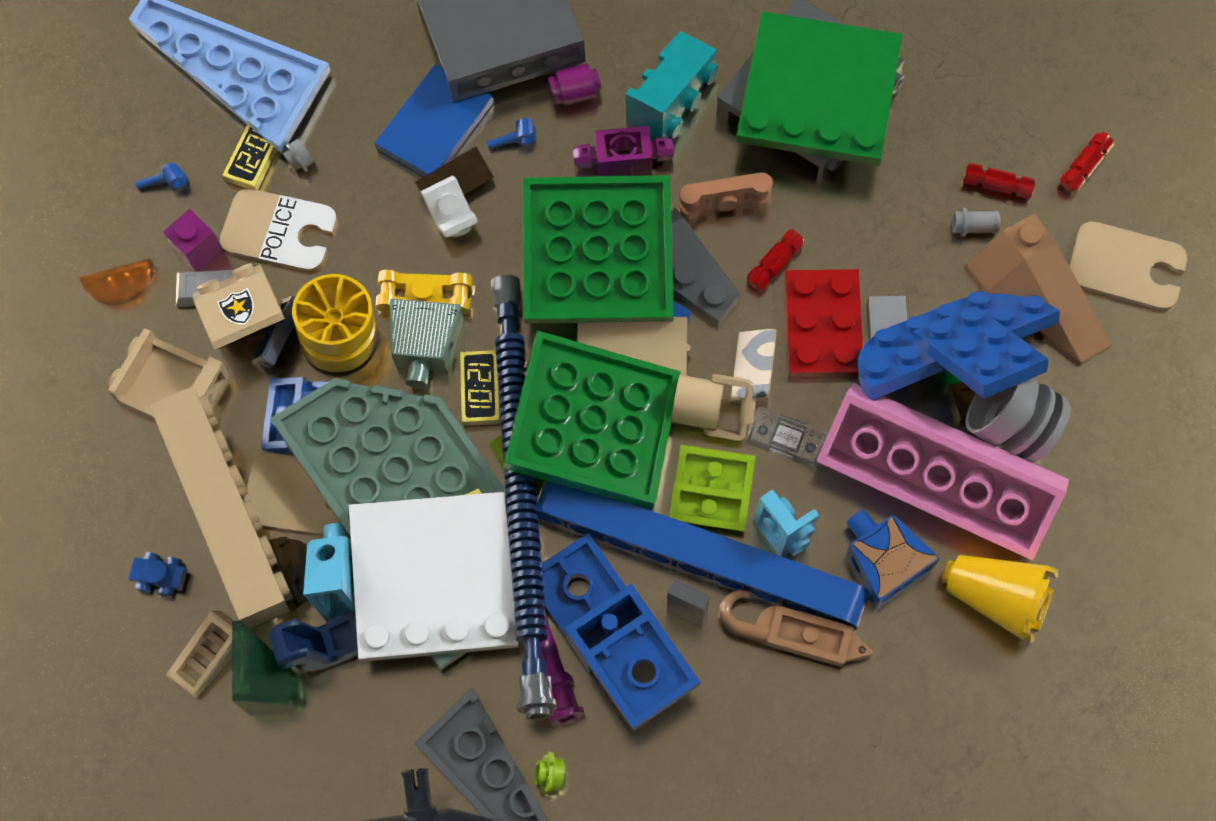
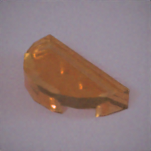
(120, 283)

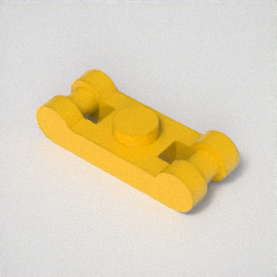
(424, 288)

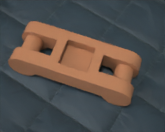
(725, 194)

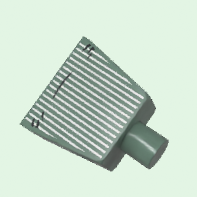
(423, 337)

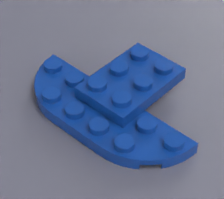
(969, 337)

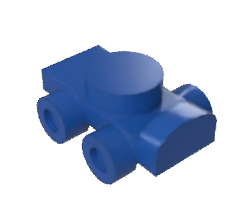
(152, 571)

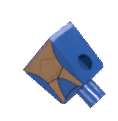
(887, 556)

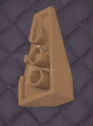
(1029, 263)

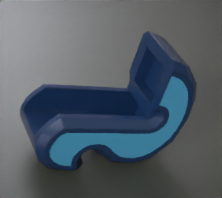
(314, 647)

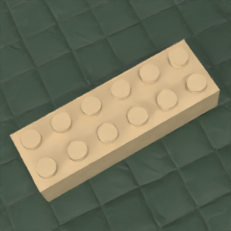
(218, 505)

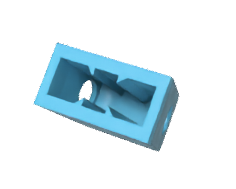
(330, 573)

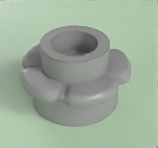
(298, 155)

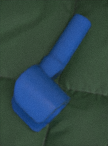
(524, 135)
(170, 173)

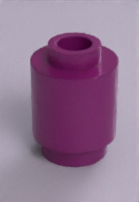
(574, 84)

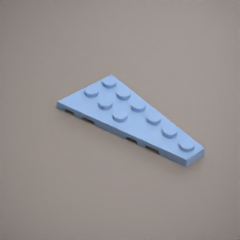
(248, 74)

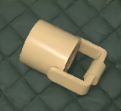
(700, 401)

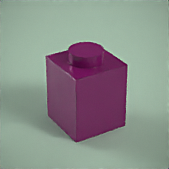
(192, 240)

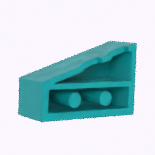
(671, 87)

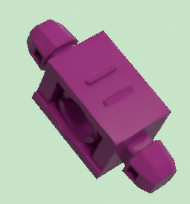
(623, 139)

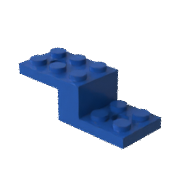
(614, 632)

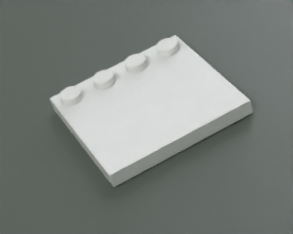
(432, 576)

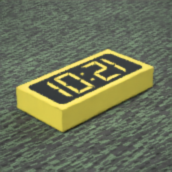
(249, 160)
(479, 388)

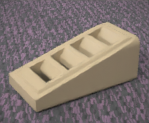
(197, 644)

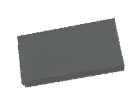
(687, 603)

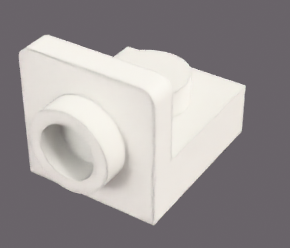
(449, 208)

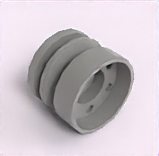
(1020, 419)

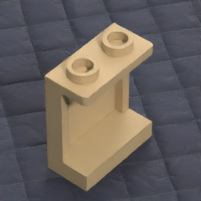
(160, 370)

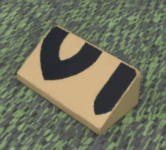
(754, 363)

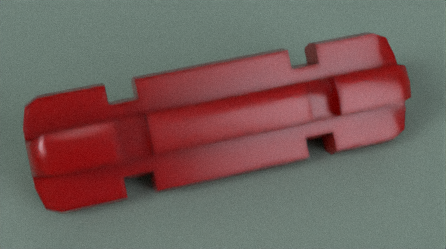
(1086, 162)
(999, 180)
(775, 260)

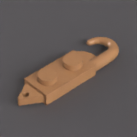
(796, 632)

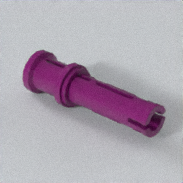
(561, 683)

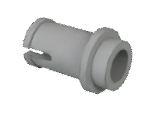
(975, 222)

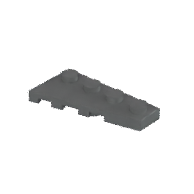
(478, 763)

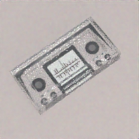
(786, 437)

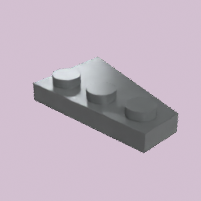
(698, 276)

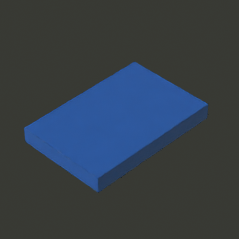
(430, 125)

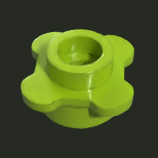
(549, 773)

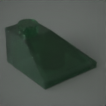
(257, 680)

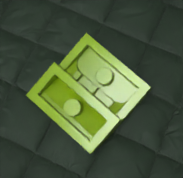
(712, 487)

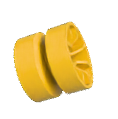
(335, 322)

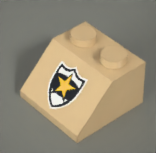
(237, 305)

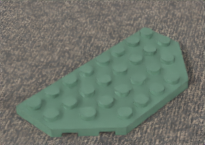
(382, 448)

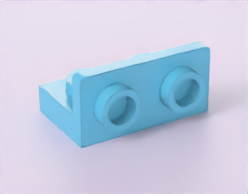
(780, 529)

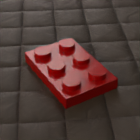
(823, 323)

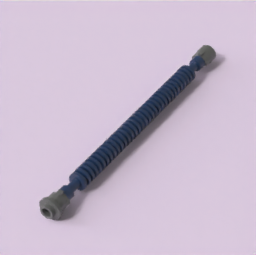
(522, 510)

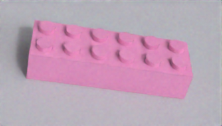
(943, 471)

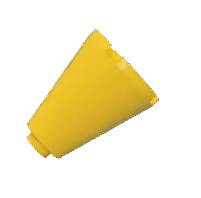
(1003, 591)

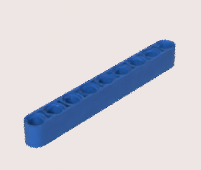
(703, 553)

